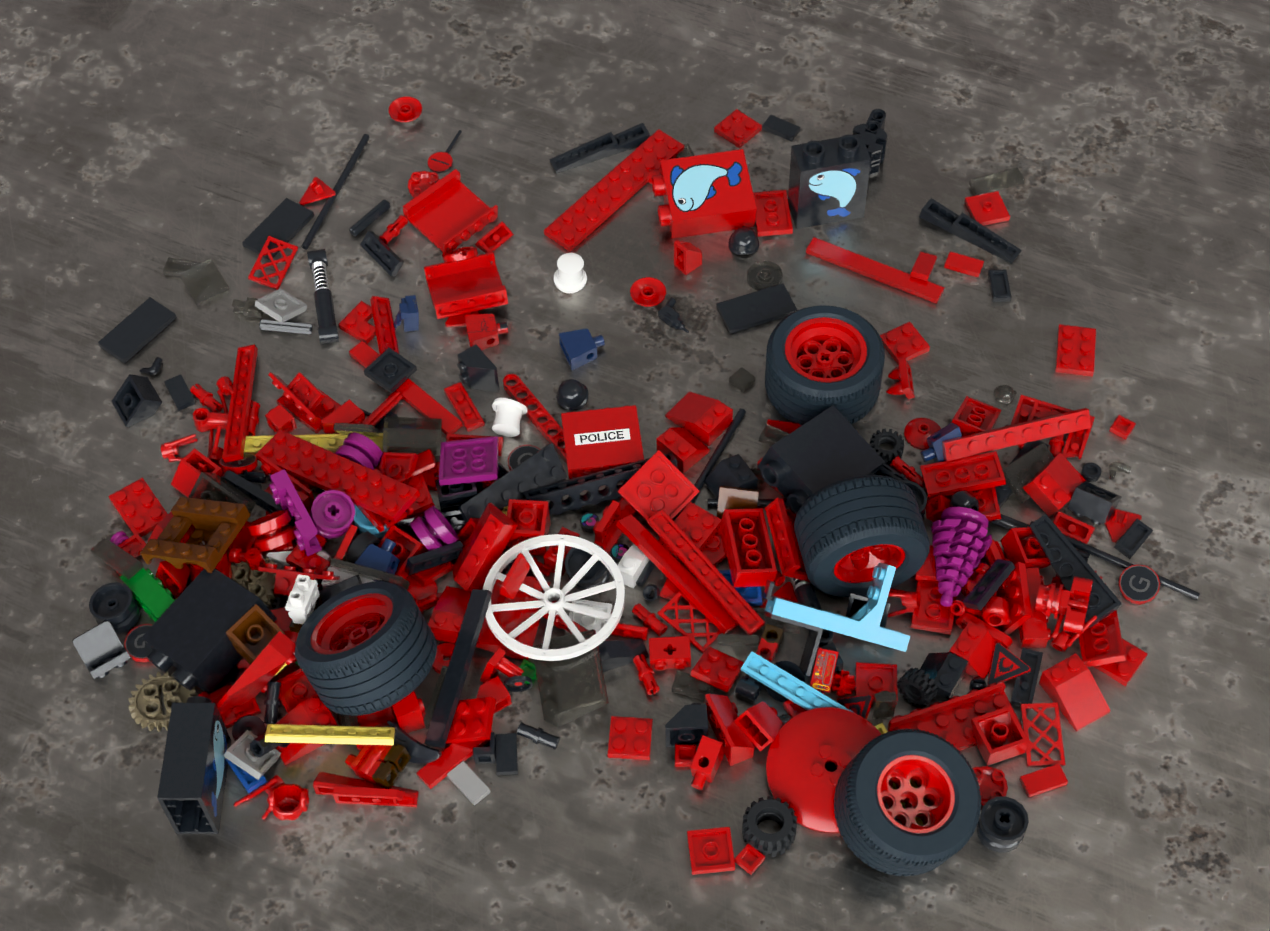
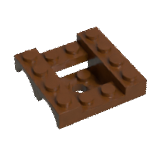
(215, 530)

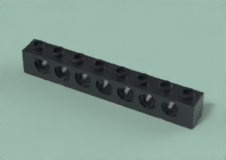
(589, 482)

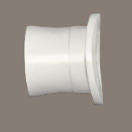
(570, 273)
(507, 416)

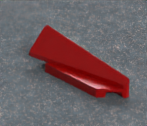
(359, 791)

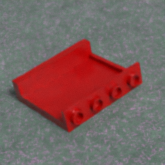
(783, 539)

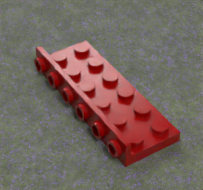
(953, 717)

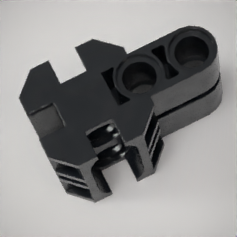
(874, 138)

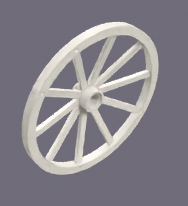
(558, 595)

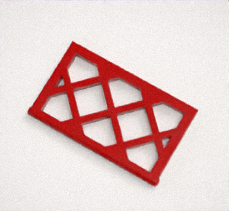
(265, 251)
(675, 622)
(1055, 723)

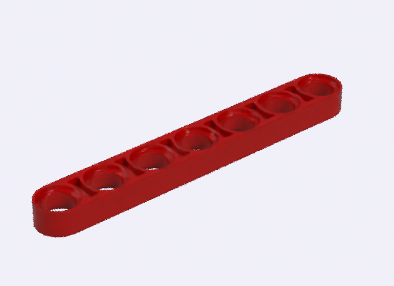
(539, 412)

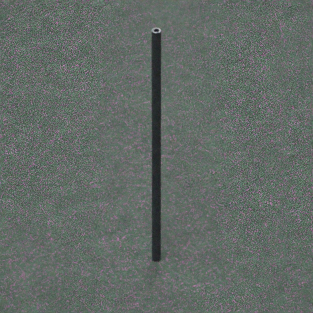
(701, 480)

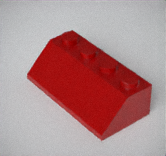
(483, 548)

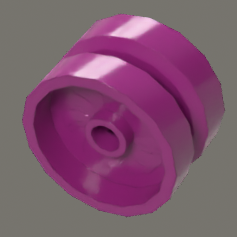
(360, 450)
(337, 504)
(434, 530)

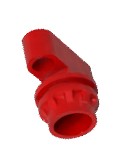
(1069, 603)

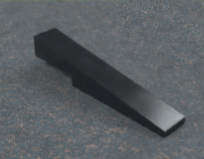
(601, 148)
(969, 230)

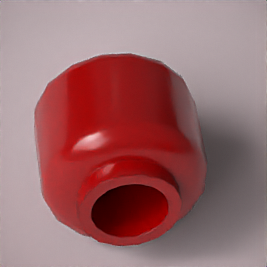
(996, 611)

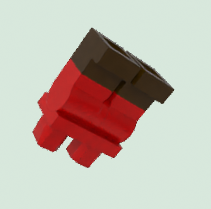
(377, 762)

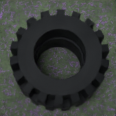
(769, 810)

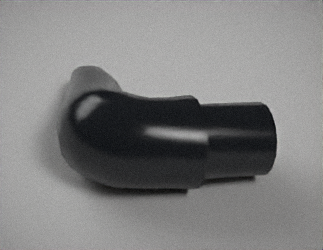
(154, 369)

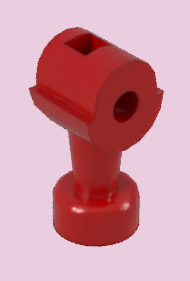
(252, 557)
(981, 569)

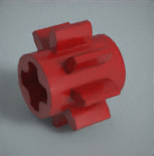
(843, 683)

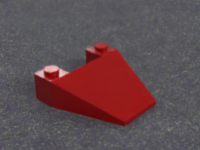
(260, 672)

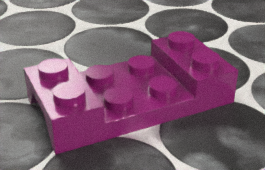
(287, 497)

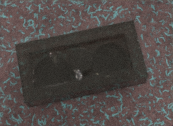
(691, 686)
(884, 705)

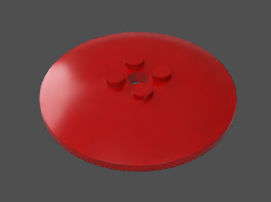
(799, 758)

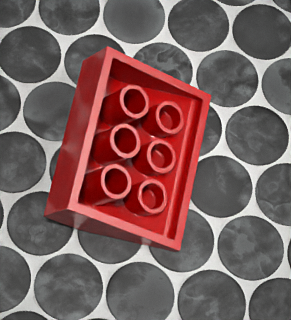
(511, 619)

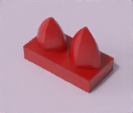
(902, 373)

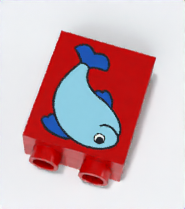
(705, 194)

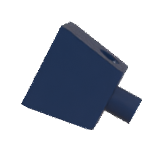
(579, 347)
(934, 441)
(380, 558)

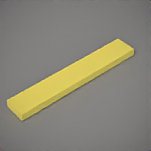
(330, 734)

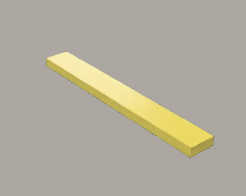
(327, 441)

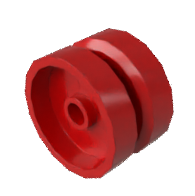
(272, 530)

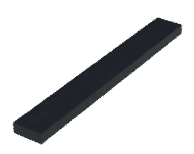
(458, 668)

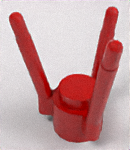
(225, 388)
(171, 449)
(214, 452)
(909, 599)
(1063, 640)
(272, 783)

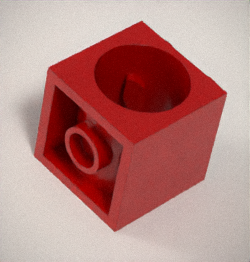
(532, 521)

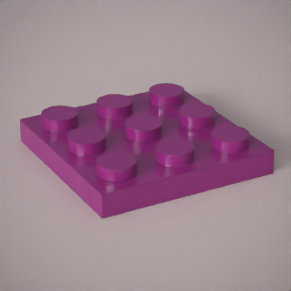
(469, 461)

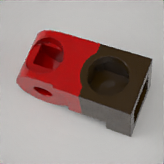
(770, 642)

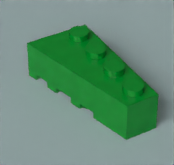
(149, 593)

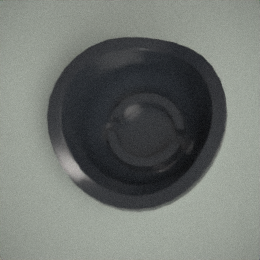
(743, 241)
(572, 395)

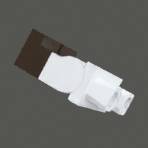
(302, 601)

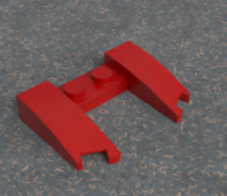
(1032, 409)

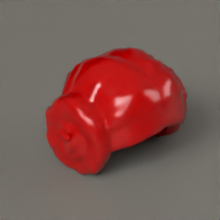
(288, 801)

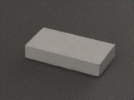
(468, 783)

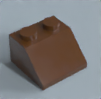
(252, 633)

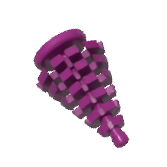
(959, 548)

